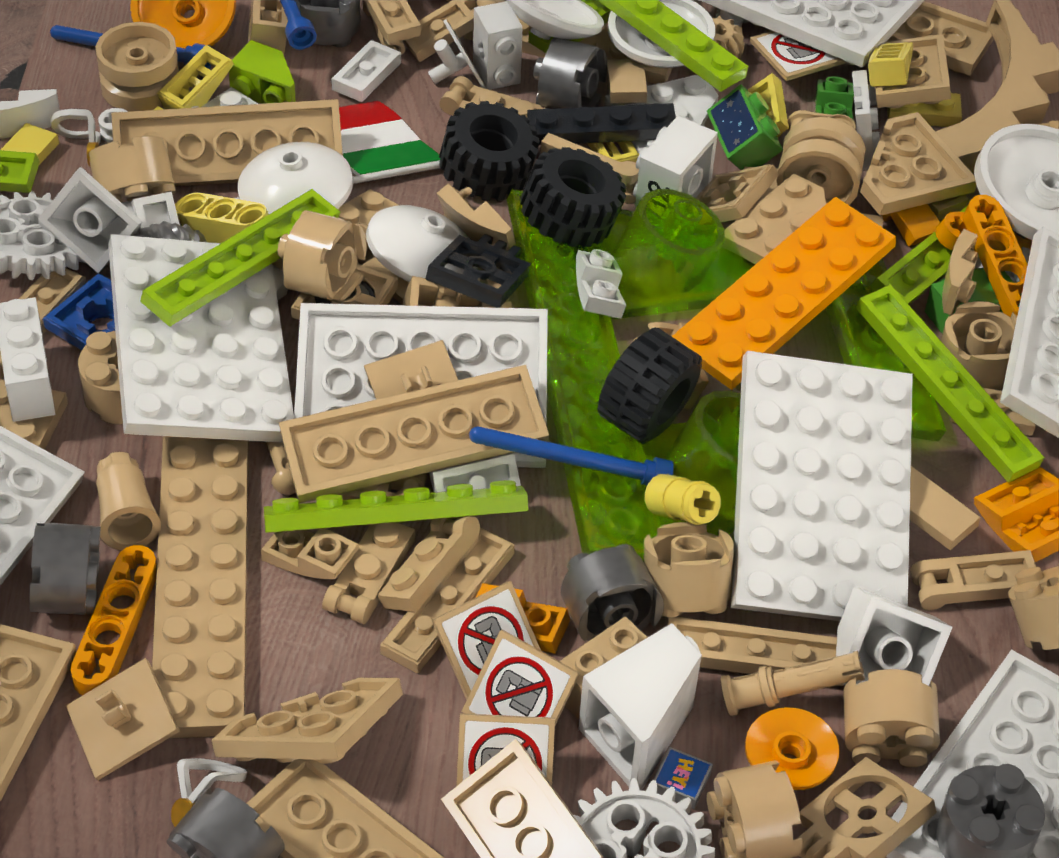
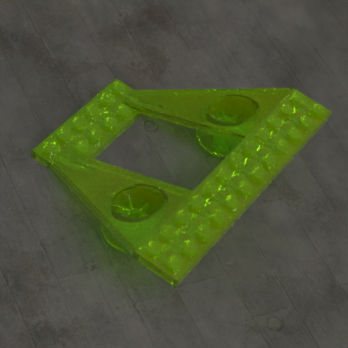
(668, 264)

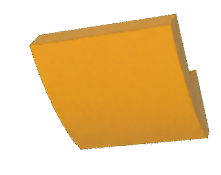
(1024, 513)

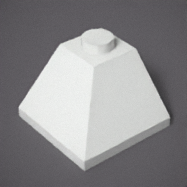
(86, 217)

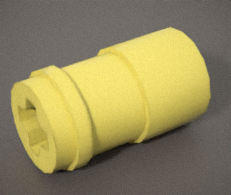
(682, 499)

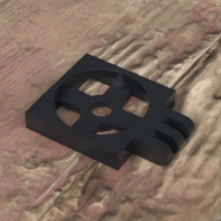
(469, 254)

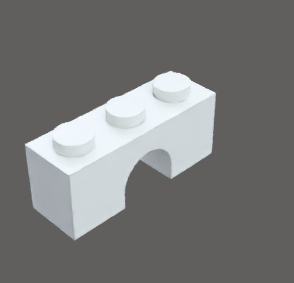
(24, 360)

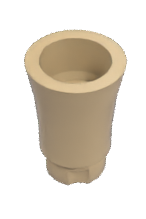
(124, 502)

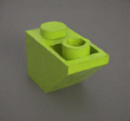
(262, 74)

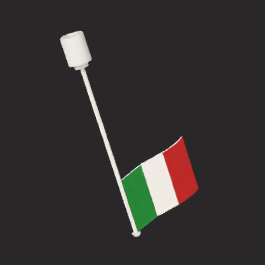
(377, 144)

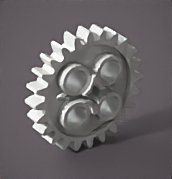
(27, 243)
(643, 808)

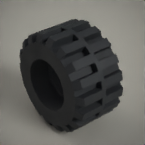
(488, 150)
(573, 197)
(649, 385)

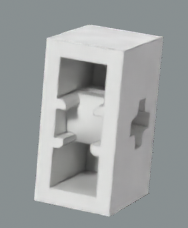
(497, 45)

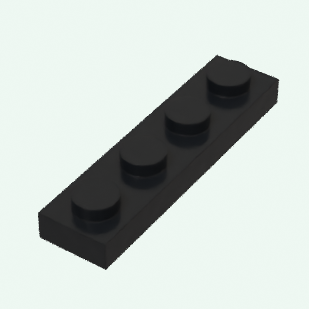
(603, 123)

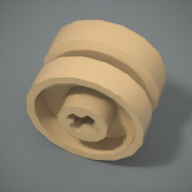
(136, 64)
(825, 154)

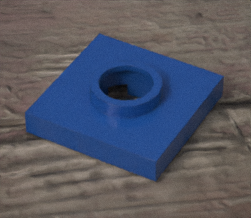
(74, 315)

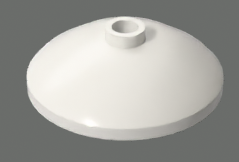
(558, 18)
(645, 51)
(292, 170)
(410, 239)

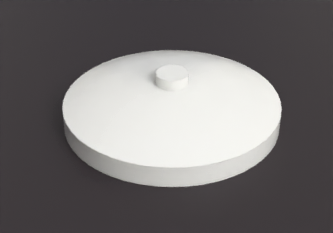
(1023, 174)

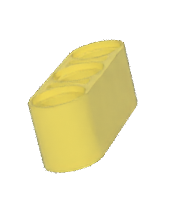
(218, 216)

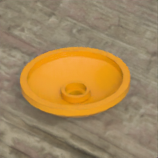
(205, 27)

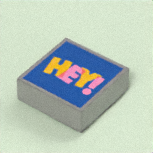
(683, 773)

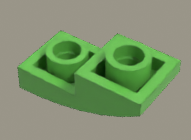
(834, 96)

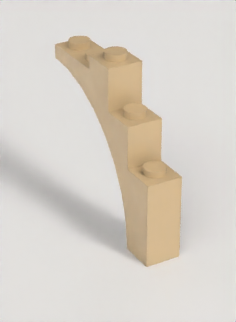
(1028, 76)

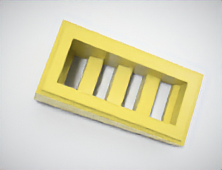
(890, 64)
(176, 93)

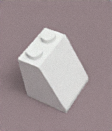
(640, 702)

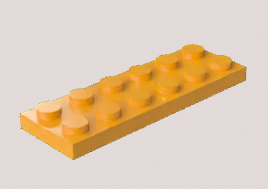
(785, 289)

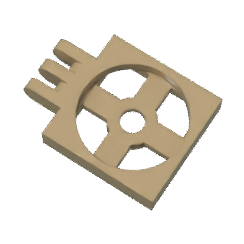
(824, 842)

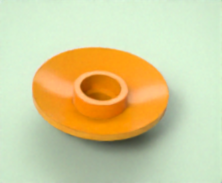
(798, 734)

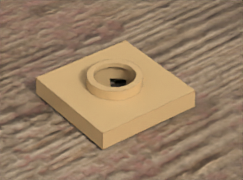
(736, 192)

